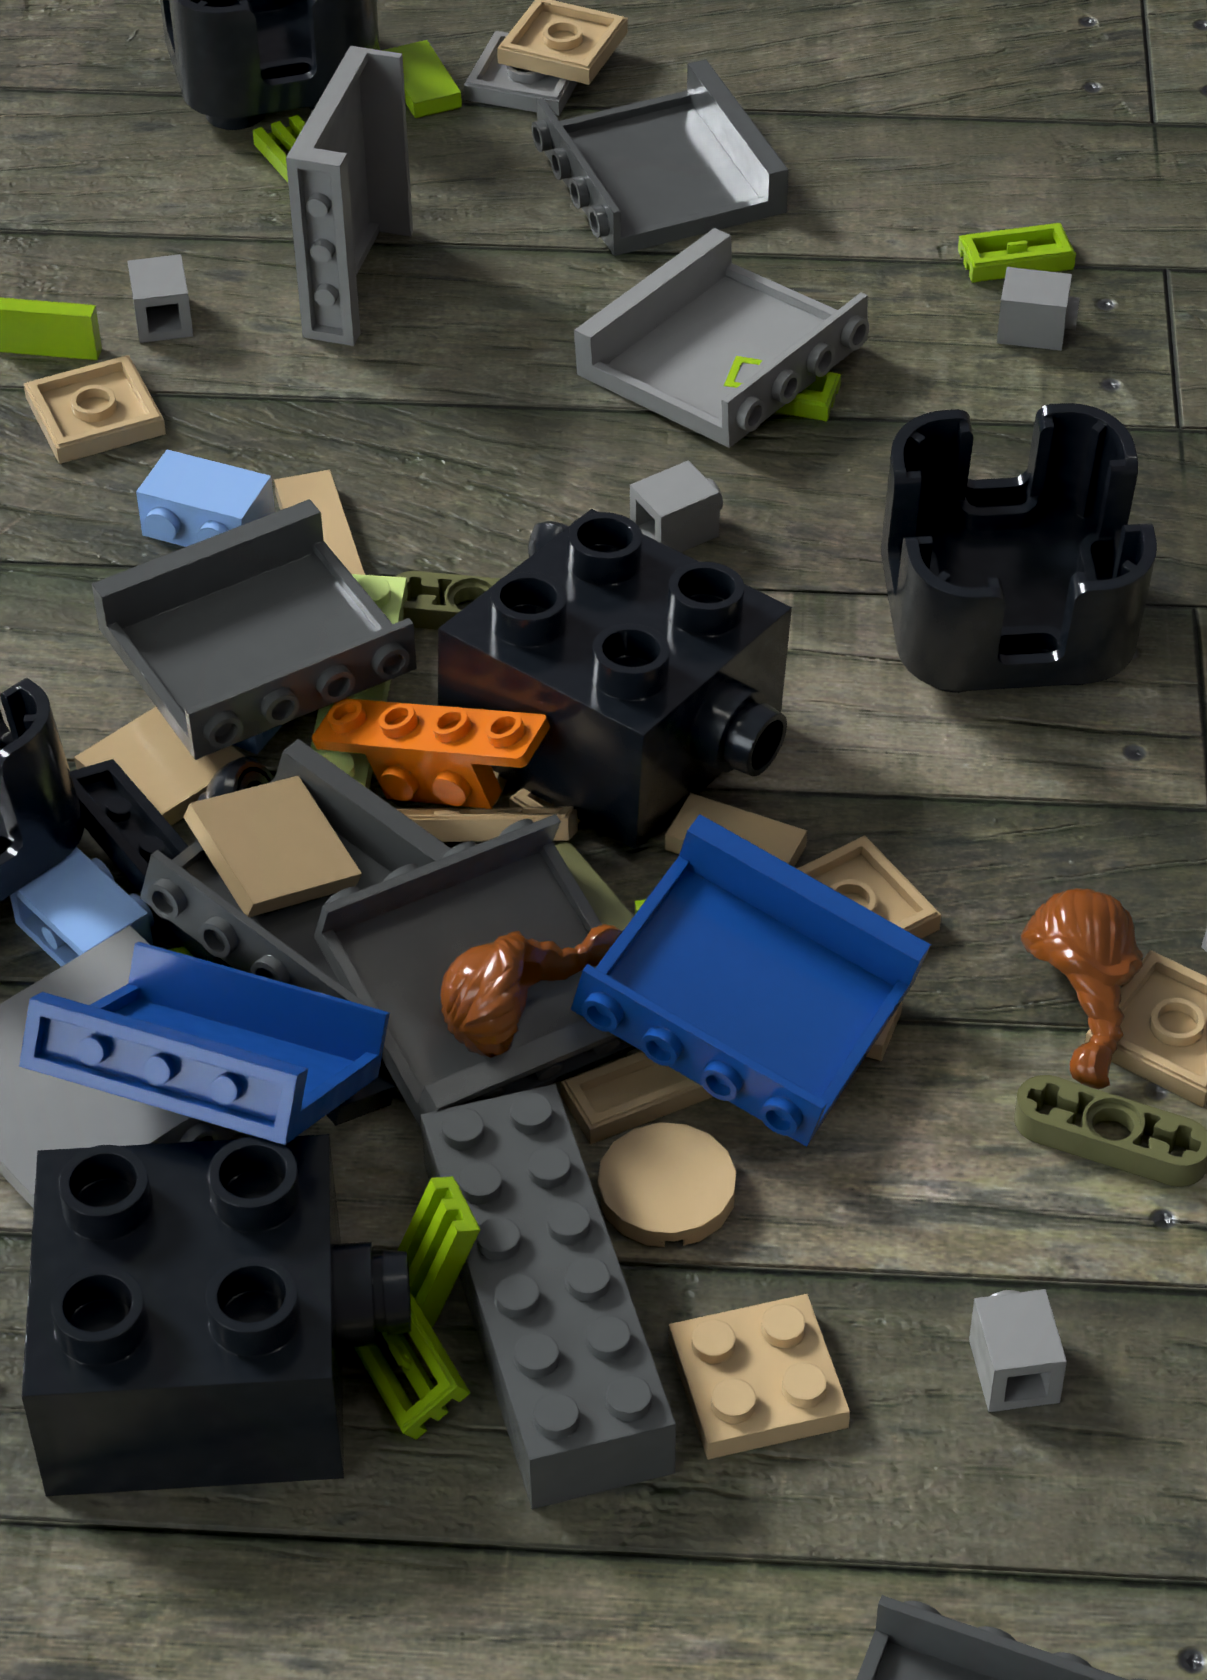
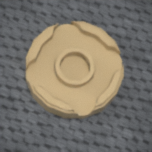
(666, 1184)

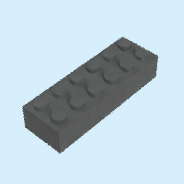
(551, 1300)

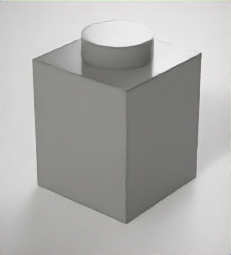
(160, 298)
(1036, 309)
(677, 507)
(1017, 1350)

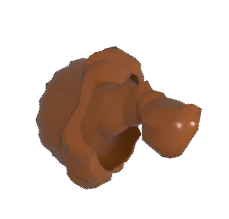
(1096, 948)
(490, 983)

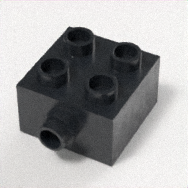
(638, 661)
(195, 1315)

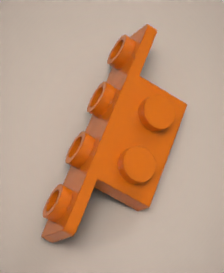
(433, 749)

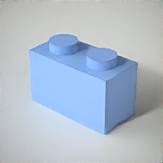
(200, 498)
(77, 908)

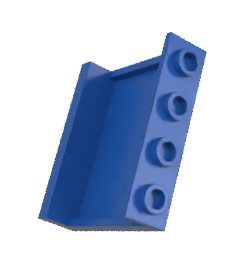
(752, 980)
(211, 1044)

